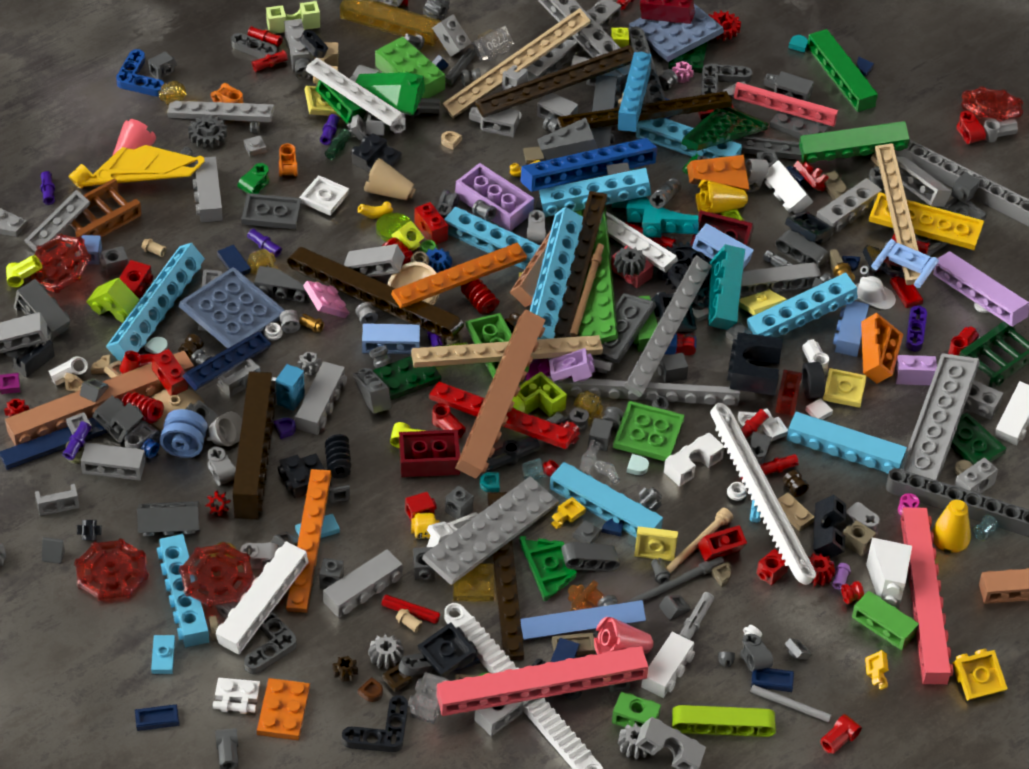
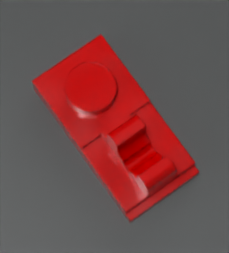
(811, 176)

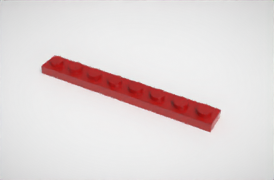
(517, 420)

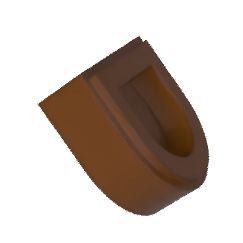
(371, 690)

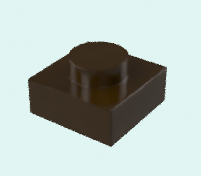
(396, 679)

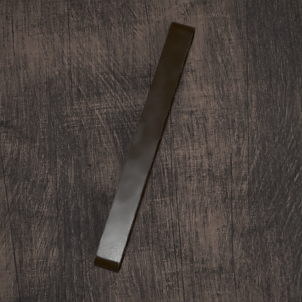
(373, 291)

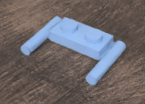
(908, 258)

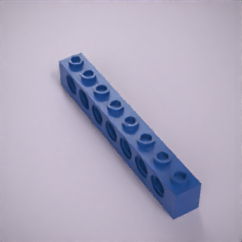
(587, 164)

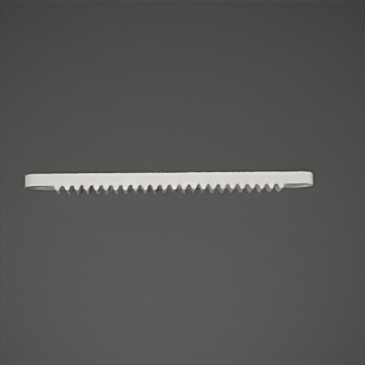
(762, 494)
(538, 709)

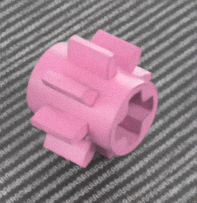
(683, 71)

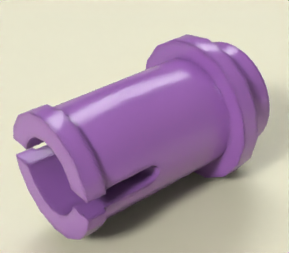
(842, 573)

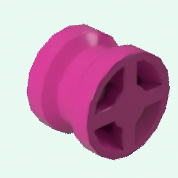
(909, 500)

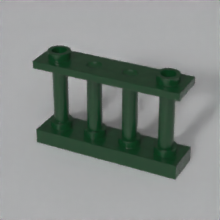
(996, 338)

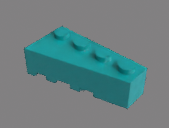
(725, 286)

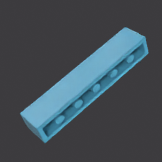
(845, 443)
(602, 499)

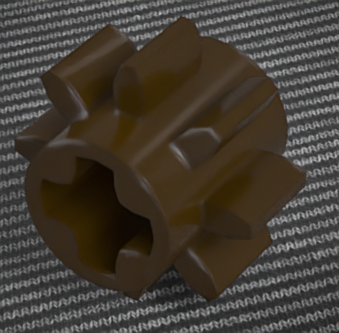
(345, 668)

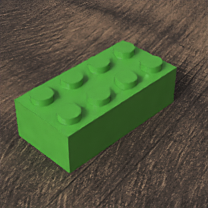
(404, 57)

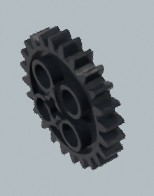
(685, 256)

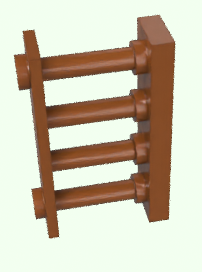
(112, 219)

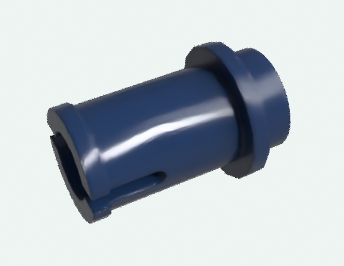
(799, 178)

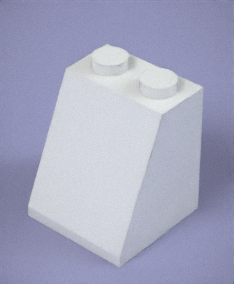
(888, 569)

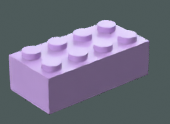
(510, 201)

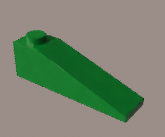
(397, 89)

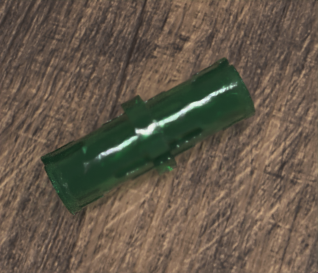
(333, 150)

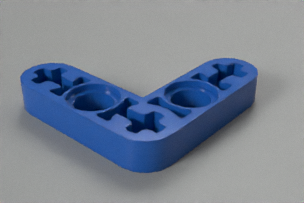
(151, 87)

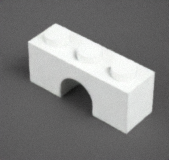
(704, 450)

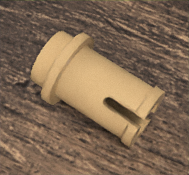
(153, 247)
(409, 620)

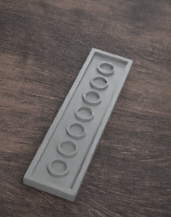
(940, 415)
(490, 530)

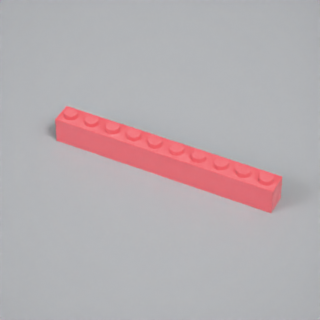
(925, 597)
(541, 681)

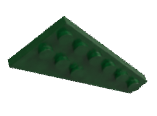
(722, 127)

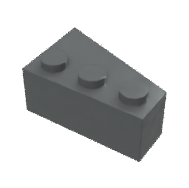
(568, 140)
(34, 299)

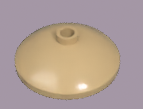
(410, 273)
(174, 402)

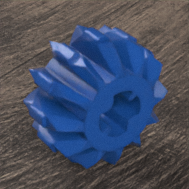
(439, 259)

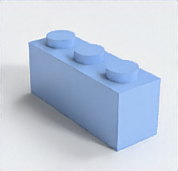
(711, 240)
(397, 337)

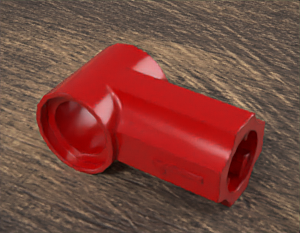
(964, 339)
(133, 360)
(445, 419)
(843, 730)

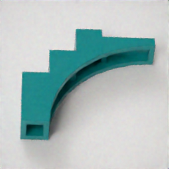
(658, 220)

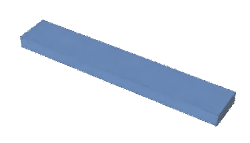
(581, 619)

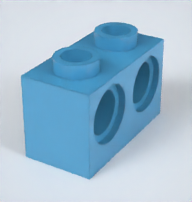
(290, 387)

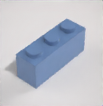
(850, 328)

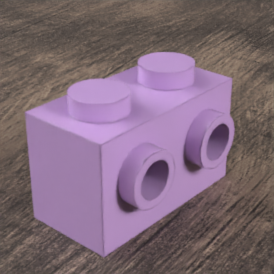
(915, 369)

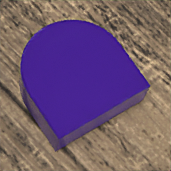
(285, 427)

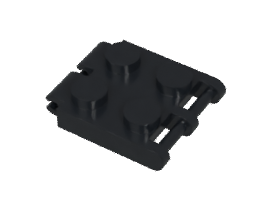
(889, 267)

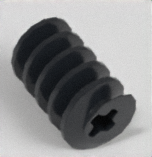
(338, 455)

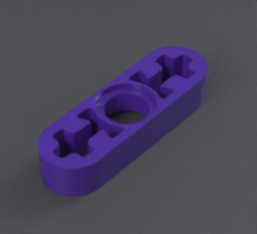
(921, 323)

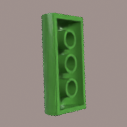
(489, 330)

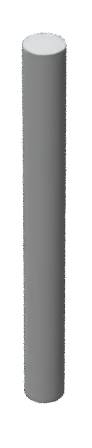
(791, 703)

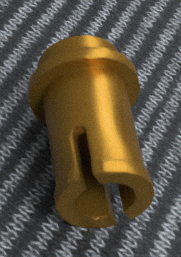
(315, 324)

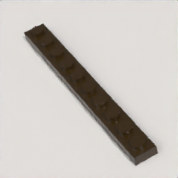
(555, 81)
(654, 110)
(587, 238)
(507, 596)

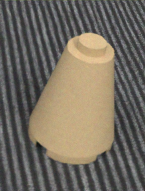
(388, 182)

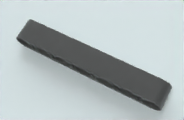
(639, 44)

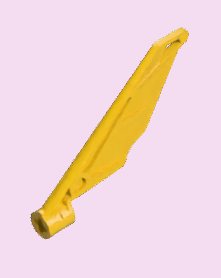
(137, 165)

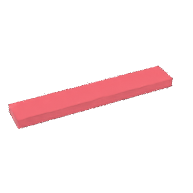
(785, 104)

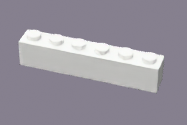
(261, 597)

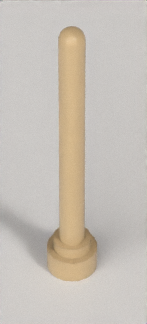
(722, 518)

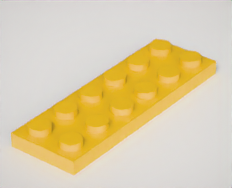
(933, 222)

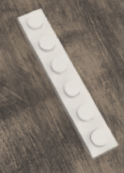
(353, 91)
(628, 236)

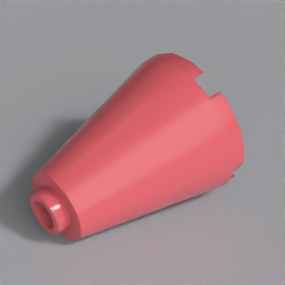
(134, 136)
(617, 635)

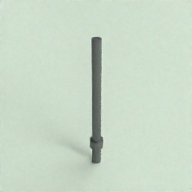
(704, 568)

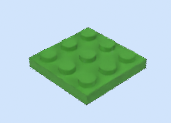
(648, 431)

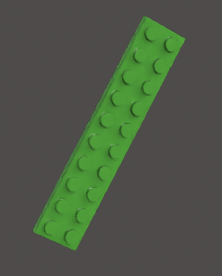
(600, 312)

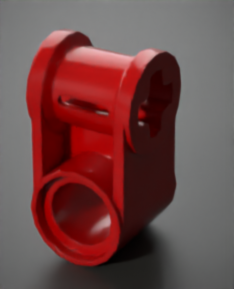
(970, 128)

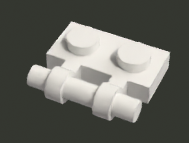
(238, 691)

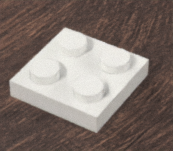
(324, 195)

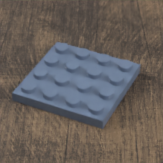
(674, 38)
(231, 308)

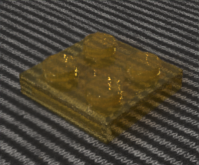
(475, 585)

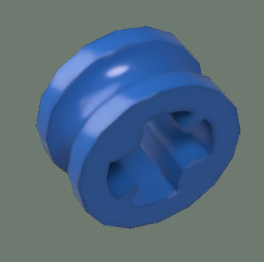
(150, 447)

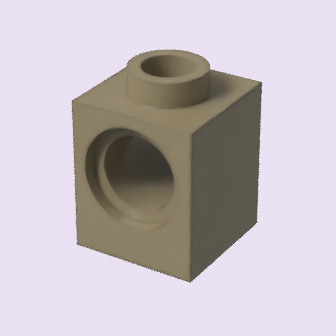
(858, 537)

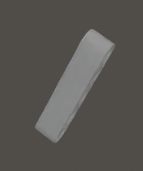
(779, 278)

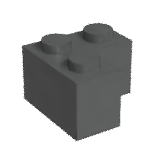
(116, 418)

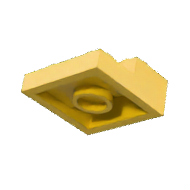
(979, 674)

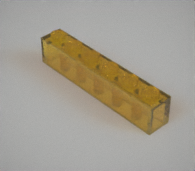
(389, 19)

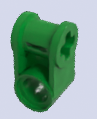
(254, 179)

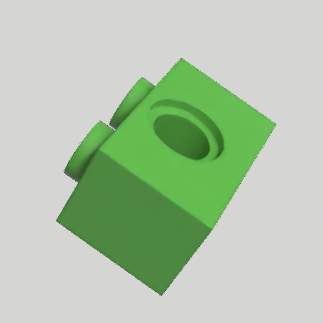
(628, 705)

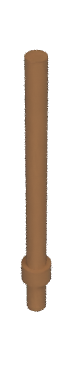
(595, 261)

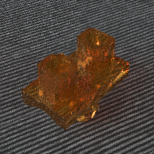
(581, 597)

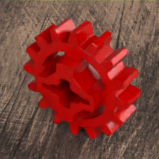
(730, 24)

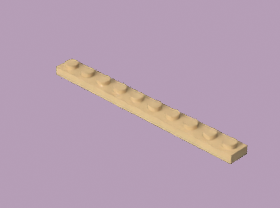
(523, 58)
(897, 203)
(494, 351)

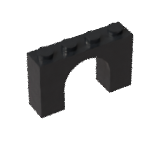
(751, 377)

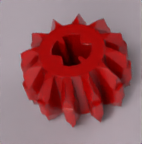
(824, 569)

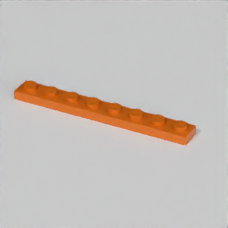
(459, 275)
(309, 538)

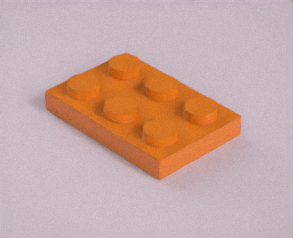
(283, 709)

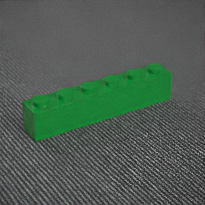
(842, 70)
(852, 141)

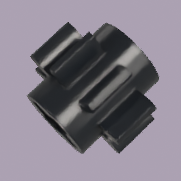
(89, 530)

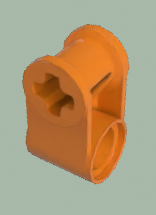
(227, 94)
(288, 160)

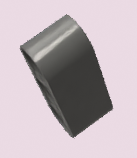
(801, 249)
(590, 556)

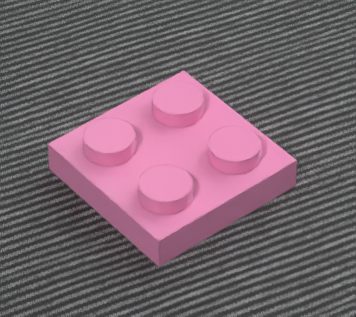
(326, 299)

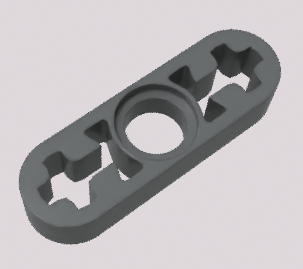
(244, 42)

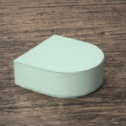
(156, 345)
(637, 465)

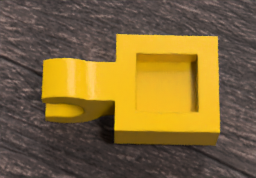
(568, 510)
(876, 667)

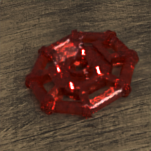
(992, 103)
(64, 274)
(114, 578)
(216, 584)

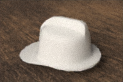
(874, 293)
(225, 429)

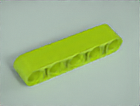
(724, 721)

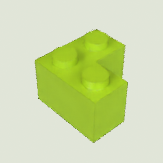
(113, 297)
(540, 393)

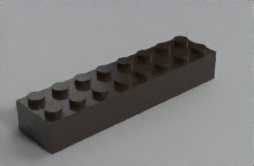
(254, 445)

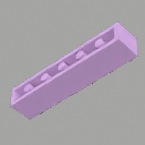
(981, 289)

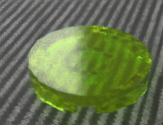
(389, 224)

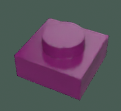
(9, 383)

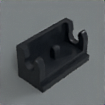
(34, 359)

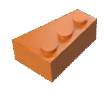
(723, 170)
(879, 347)

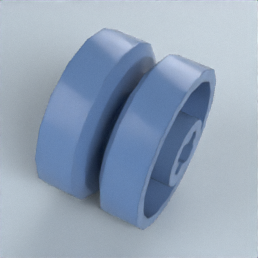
(183, 433)

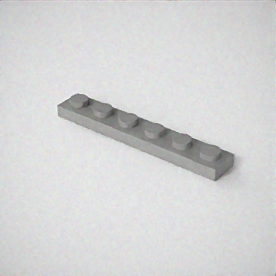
(224, 111)

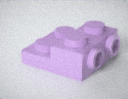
(574, 364)

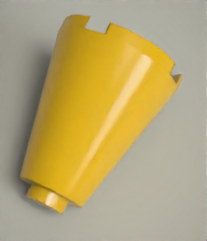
(719, 197)
(953, 527)

